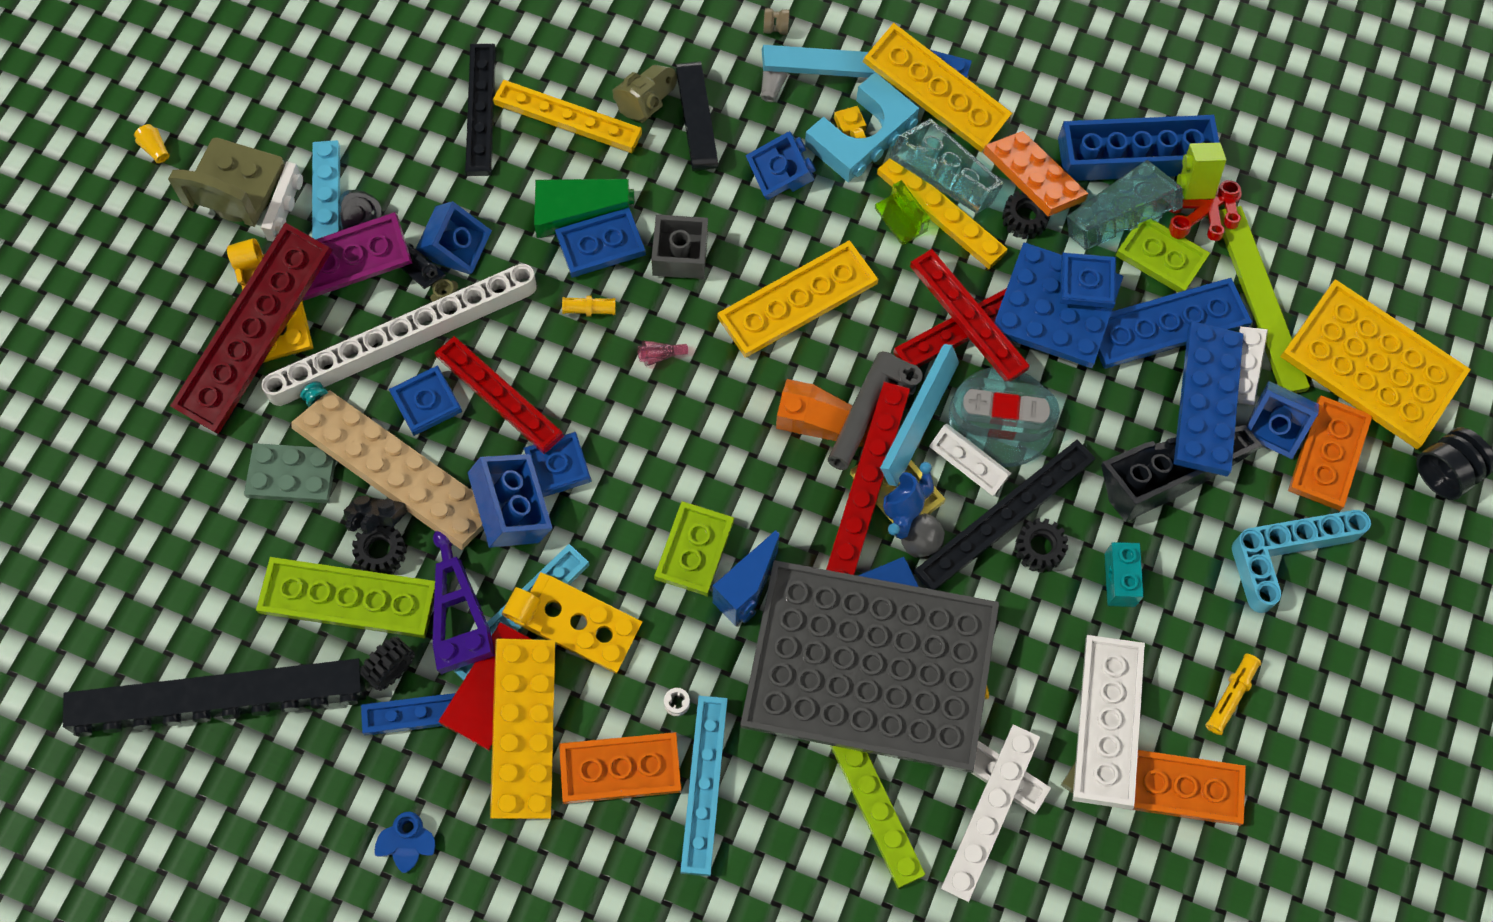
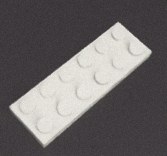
(1109, 722)

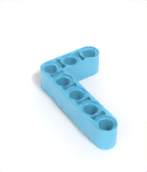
(1288, 543)

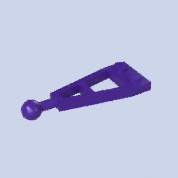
(467, 647)

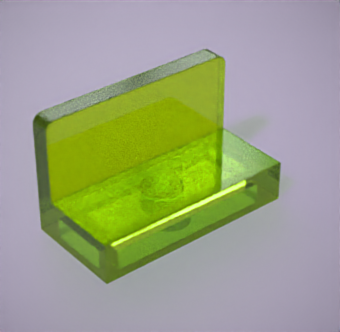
(903, 214)

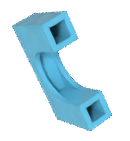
(852, 155)

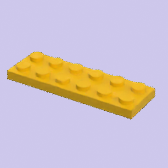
(937, 87)
(797, 298)
(522, 729)

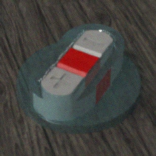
(1005, 417)

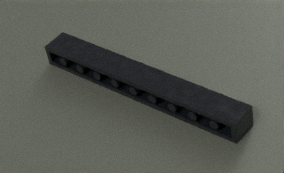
(213, 696)

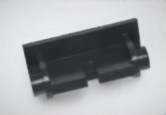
(422, 269)

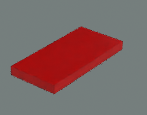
(472, 705)

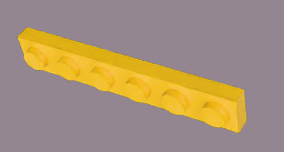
(567, 116)
(946, 215)

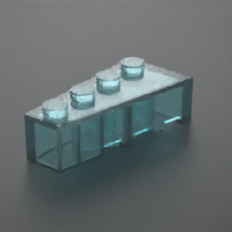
(946, 165)
(1124, 204)

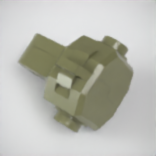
(642, 94)

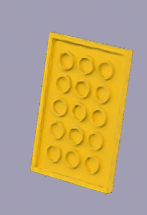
(1376, 363)

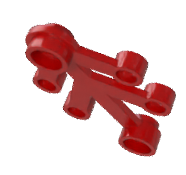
(1228, 193)

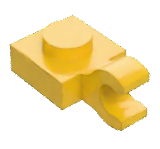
(851, 122)

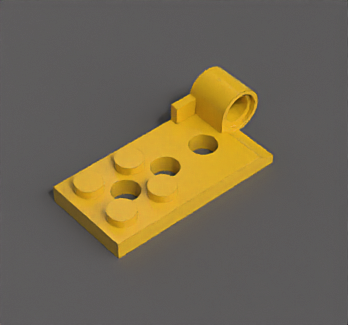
(244, 259)
(528, 611)

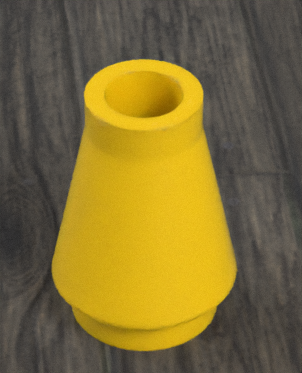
(151, 142)

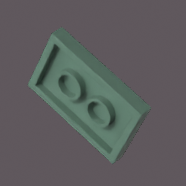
(289, 473)

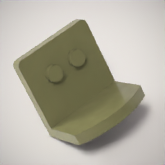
(230, 181)

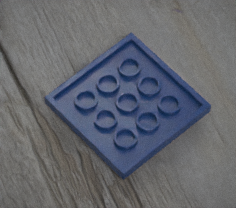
(1037, 319)

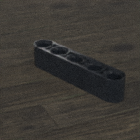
(697, 116)

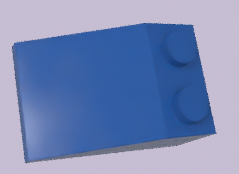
(742, 586)

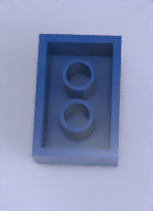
(509, 500)

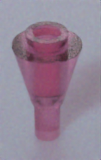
(654, 352)

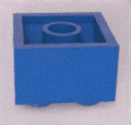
(453, 238)
(1282, 419)

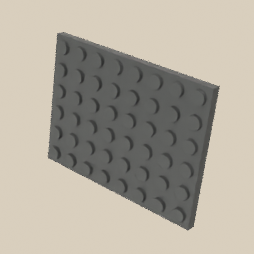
(871, 666)

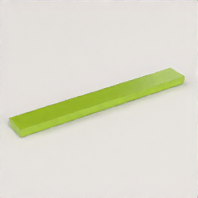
(1262, 301)

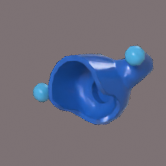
(908, 500)

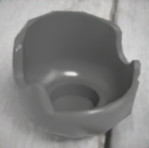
(925, 536)

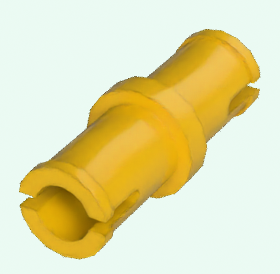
(588, 305)

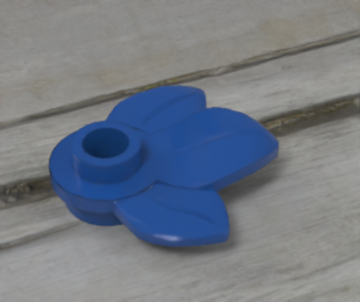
(405, 846)

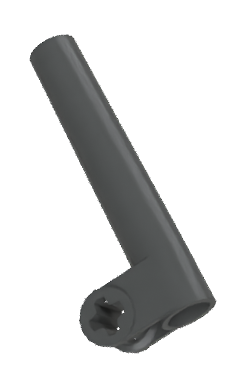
(884, 369)

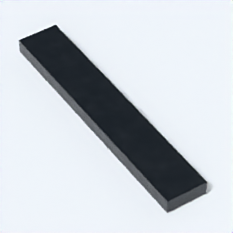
(480, 110)

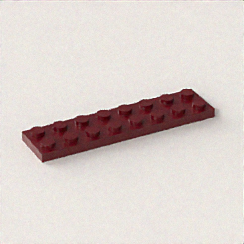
(251, 328)

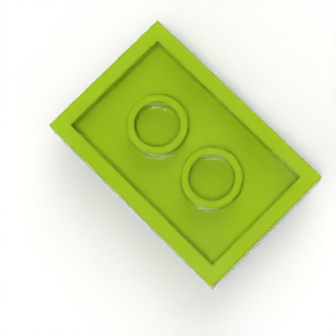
(1162, 256)
(694, 548)

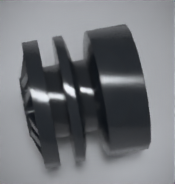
(1455, 463)

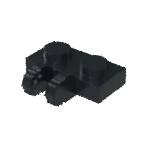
(372, 512)

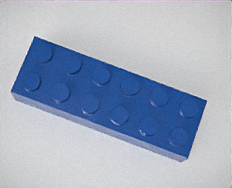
(1117, 146)

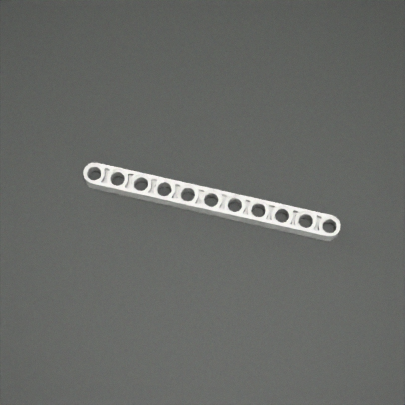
(393, 344)

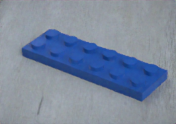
(1164, 321)
(1209, 399)

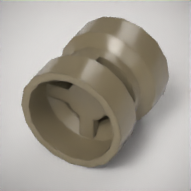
(781, 22)

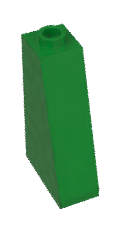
(576, 200)

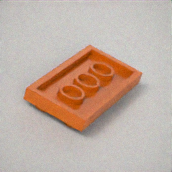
(1035, 173)
(1330, 454)
(619, 768)
(1190, 788)

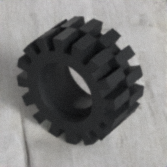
(1020, 225)
(1046, 530)
(383, 564)
(387, 663)

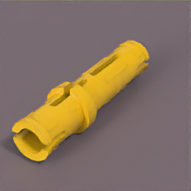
(1239, 683)

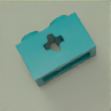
(1123, 574)

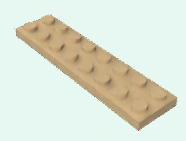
(391, 467)

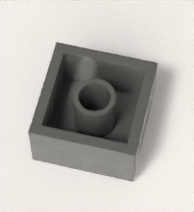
(680, 246)

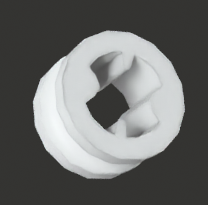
(668, 700)

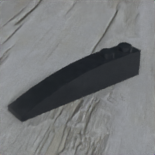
(1149, 478)

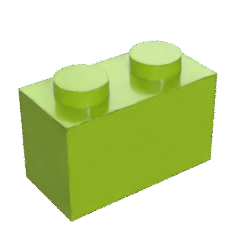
(1202, 170)

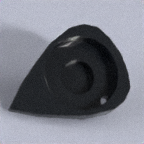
(356, 208)

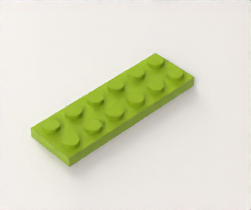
(347, 597)

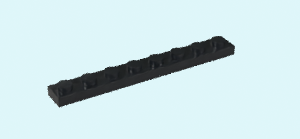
(1004, 516)

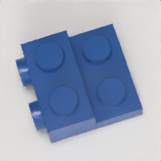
(781, 165)

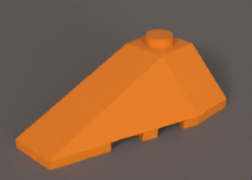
(812, 411)

